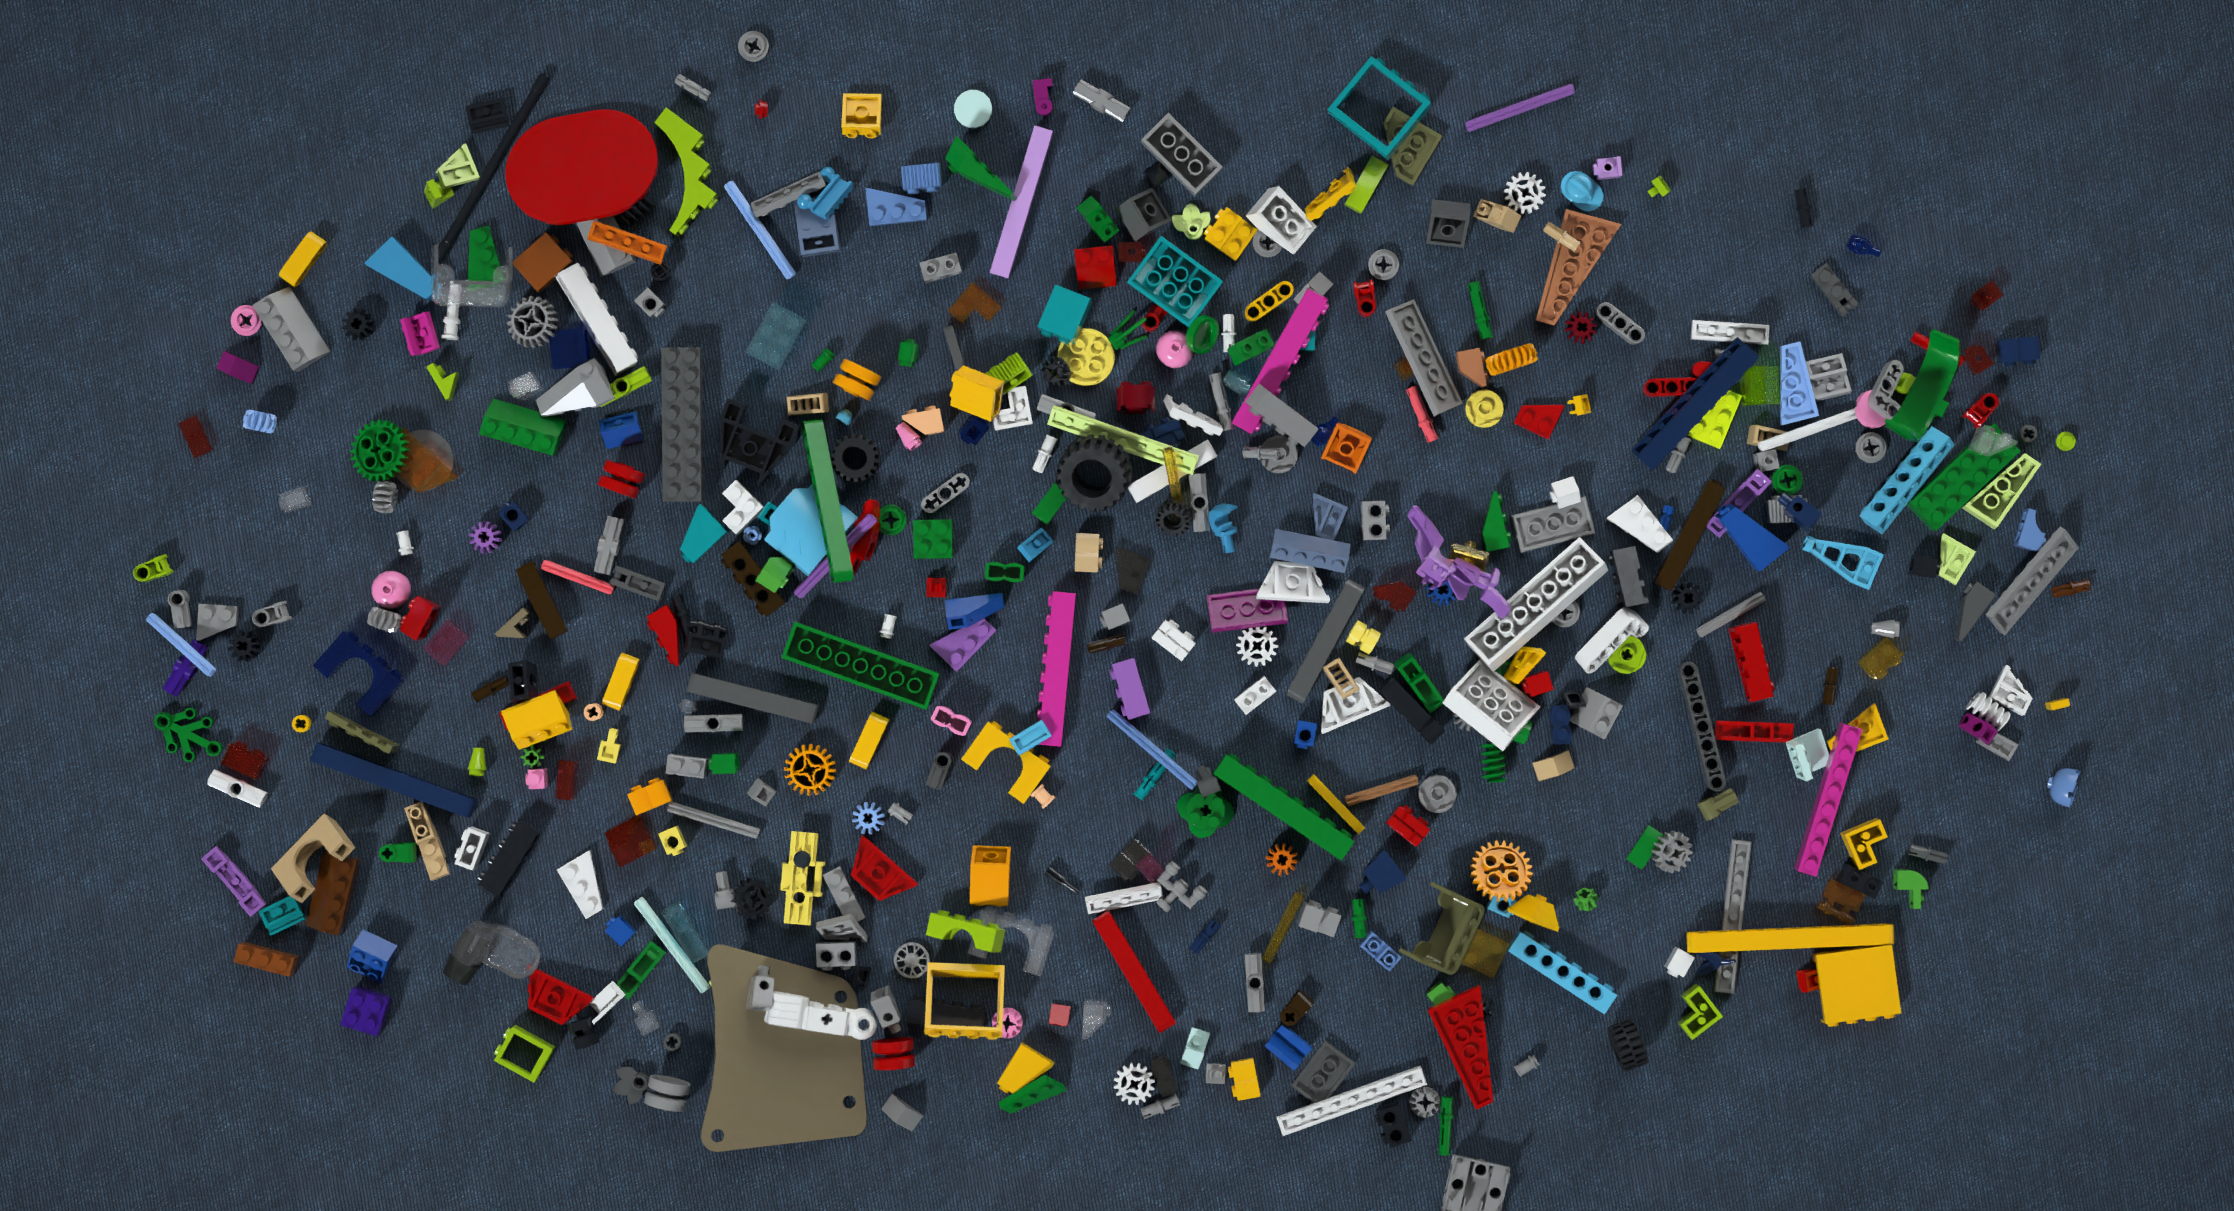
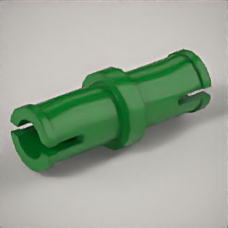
(1359, 918)

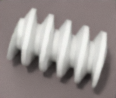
(1988, 710)

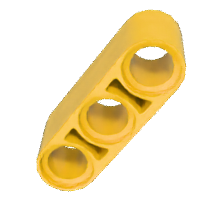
(303, 259)
(1275, 294)
(620, 681)
(869, 740)

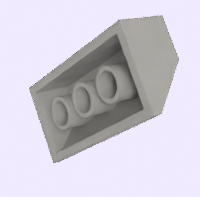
(605, 258)
(291, 329)

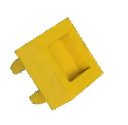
(1582, 405)

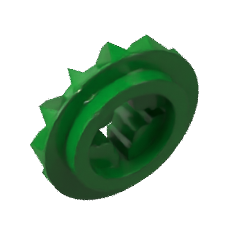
(1790, 471)
(897, 513)

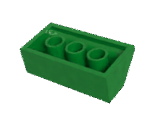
(523, 427)

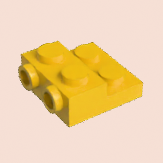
(861, 115)
(1229, 233)

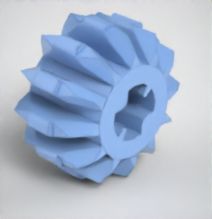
(260, 421)
(861, 817)

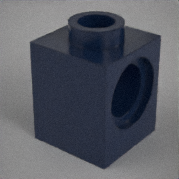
(522, 517)

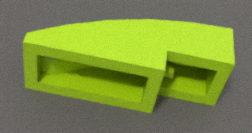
(1366, 184)

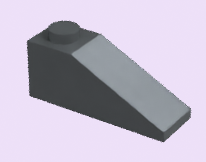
(1972, 605)

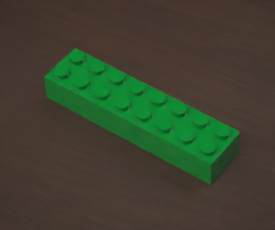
(860, 665)
(1284, 807)

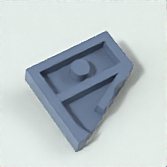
(1327, 516)

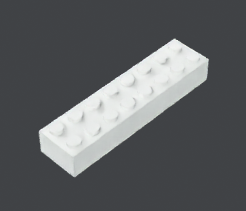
(1537, 604)

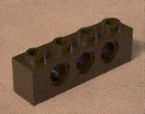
(737, 552)

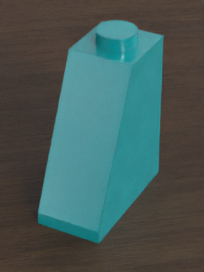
(702, 535)

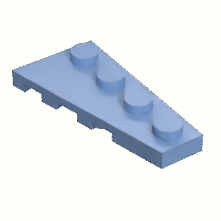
(1796, 392)

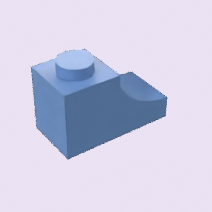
(2028, 533)

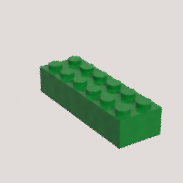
(1957, 483)

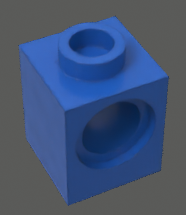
(1304, 725)
(619, 930)

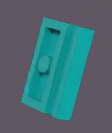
(282, 915)

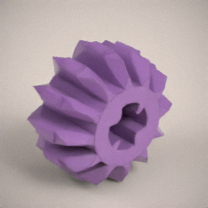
(478, 537)

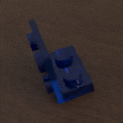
(569, 348)

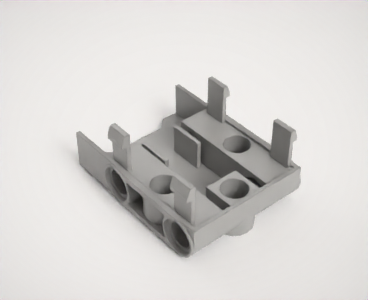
(1475, 1187)

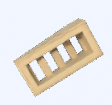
(823, 399)
(1756, 435)
(1333, 665)

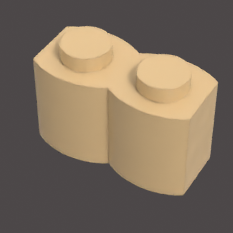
(1087, 552)

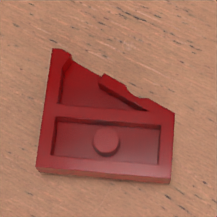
(1539, 418)

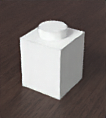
(1565, 492)
(1678, 962)

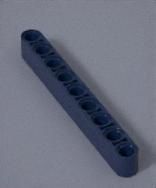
(393, 779)

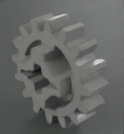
(1671, 851)

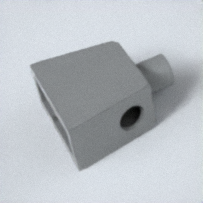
(759, 998)
(883, 1003)

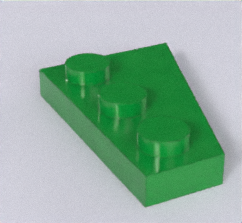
(482, 255)
(1032, 1093)

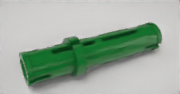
(1482, 318)
(1445, 1125)

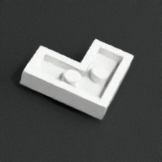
(1018, 413)

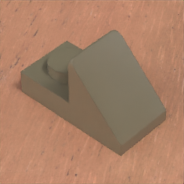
(510, 628)

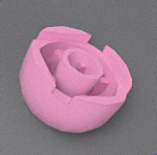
(1173, 349)
(391, 589)

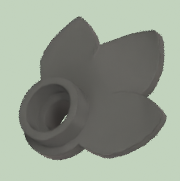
(628, 1084)

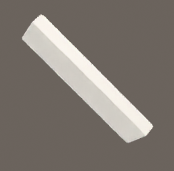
(1729, 332)
(1124, 897)

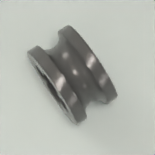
(2027, 439)
(677, 1045)

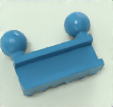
(830, 197)

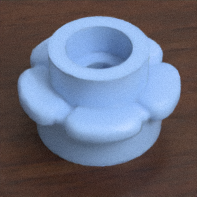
(747, 535)

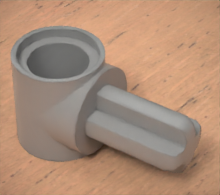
(723, 895)

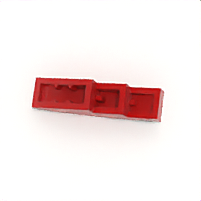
(1753, 731)

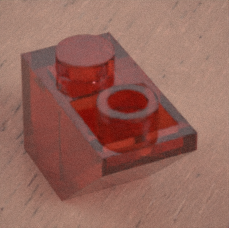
(1396, 593)

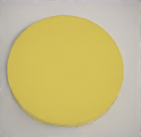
(1089, 358)

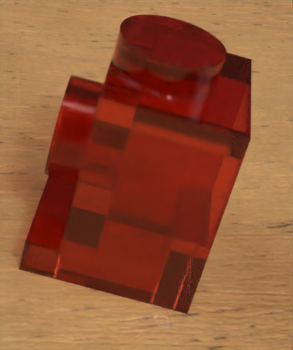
(1125, 257)
(1977, 366)

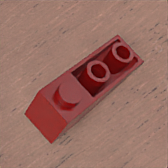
(667, 629)

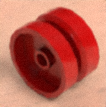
(621, 478)
(893, 1053)

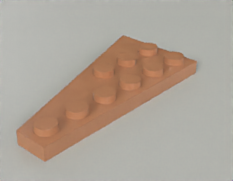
(1571, 268)

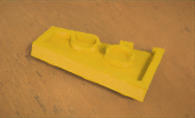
(1337, 190)
(1872, 729)

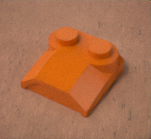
(1346, 447)

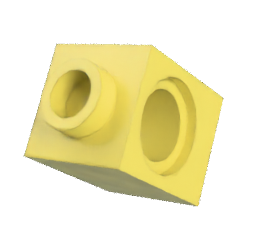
(675, 832)

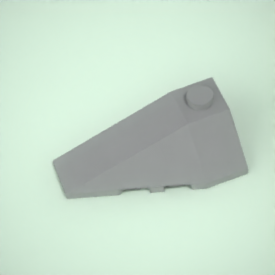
(579, 389)

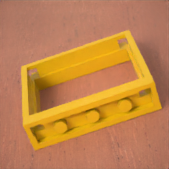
(965, 971)

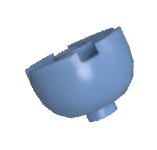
(2064, 786)

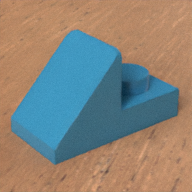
(1035, 544)

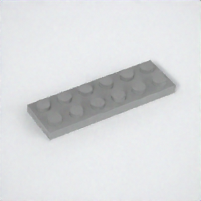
(1423, 357)
(2032, 581)

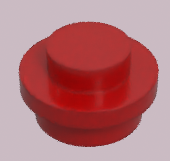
(761, 109)

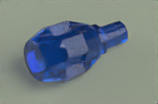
(1861, 246)
(1324, 432)

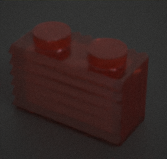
(245, 760)

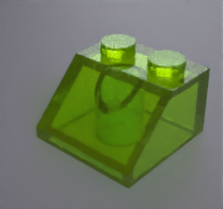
(1760, 386)

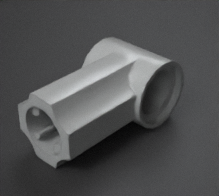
(180, 612)

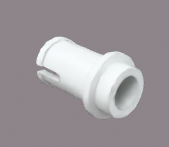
(404, 543)
(888, 626)

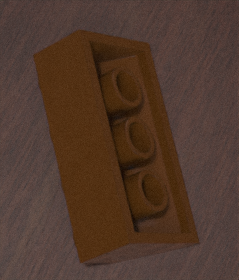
(333, 893)

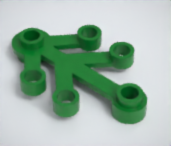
(185, 733)

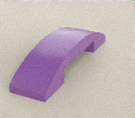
(1741, 497)
(235, 880)

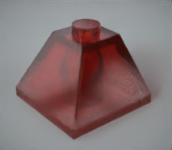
(630, 841)

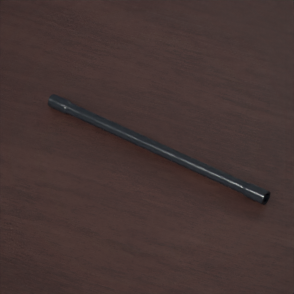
(536, 89)

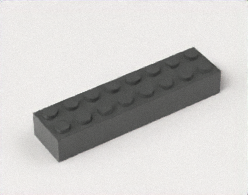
(682, 424)

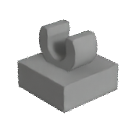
(1215, 1073)

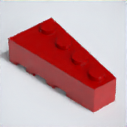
(1751, 661)

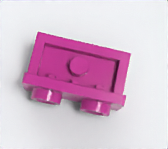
(420, 334)

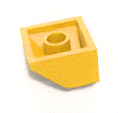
(1536, 911)

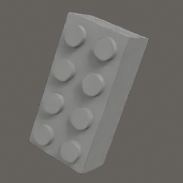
(1181, 154)

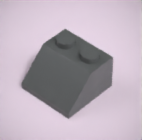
(1143, 214)
(1448, 223)

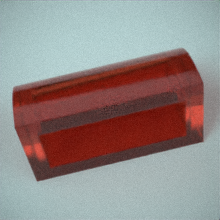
(566, 779)

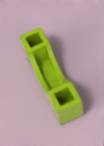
(985, 937)

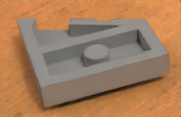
(215, 619)
(841, 928)

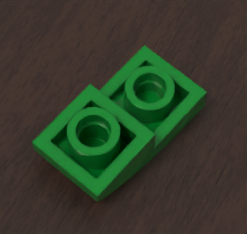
(1643, 848)

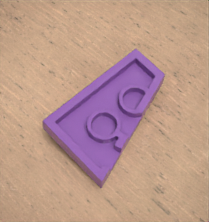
(963, 643)

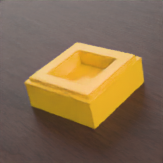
(2057, 704)

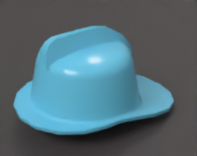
(1582, 191)

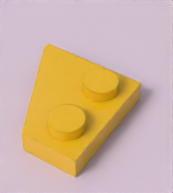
(1523, 663)

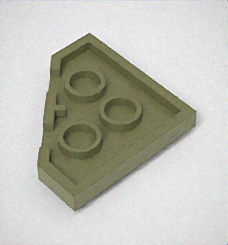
(1414, 151)

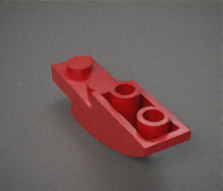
(865, 546)

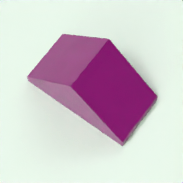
(237, 367)

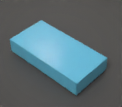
(1030, 737)

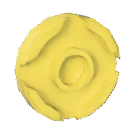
(1484, 408)

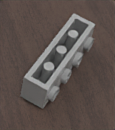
(1281, 415)

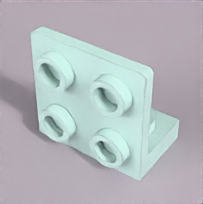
(1808, 753)

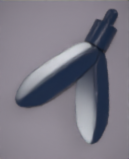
(1715, 962)

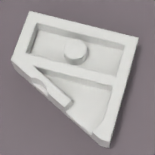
(2010, 692)

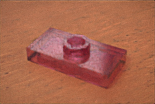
(1150, 868)

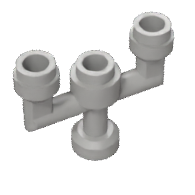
(1178, 889)

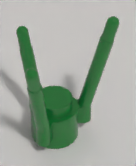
(1118, 338)

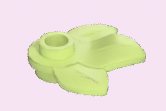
(1191, 218)

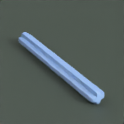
(181, 644)

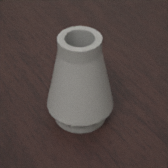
(1886, 628)

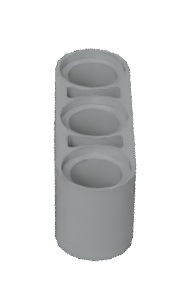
(1629, 325)

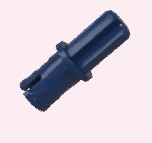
(1204, 936)

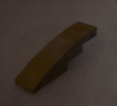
(541, 600)

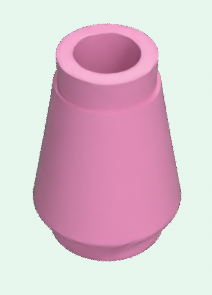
(908, 436)

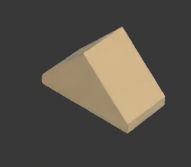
(1553, 765)

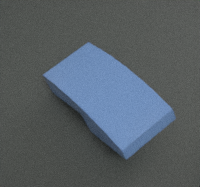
(1380, 951)

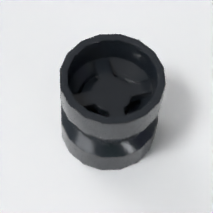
(662, 274)

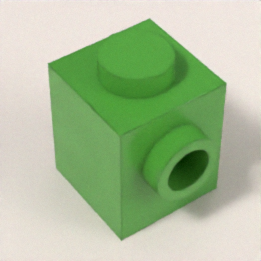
(1439, 993)

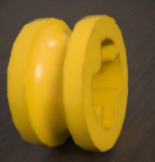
(301, 729)

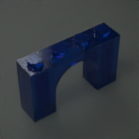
(384, 682)

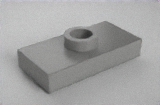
(2000, 746)

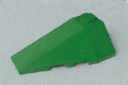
(965, 162)

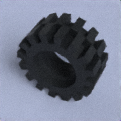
(1173, 508)

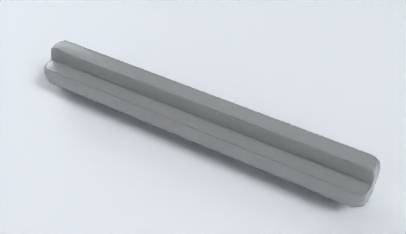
(1730, 614)

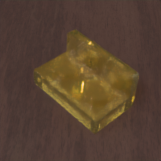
(1880, 659)

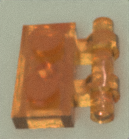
(1843, 895)

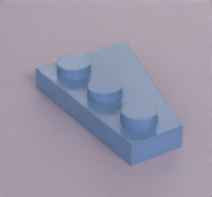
(892, 208)

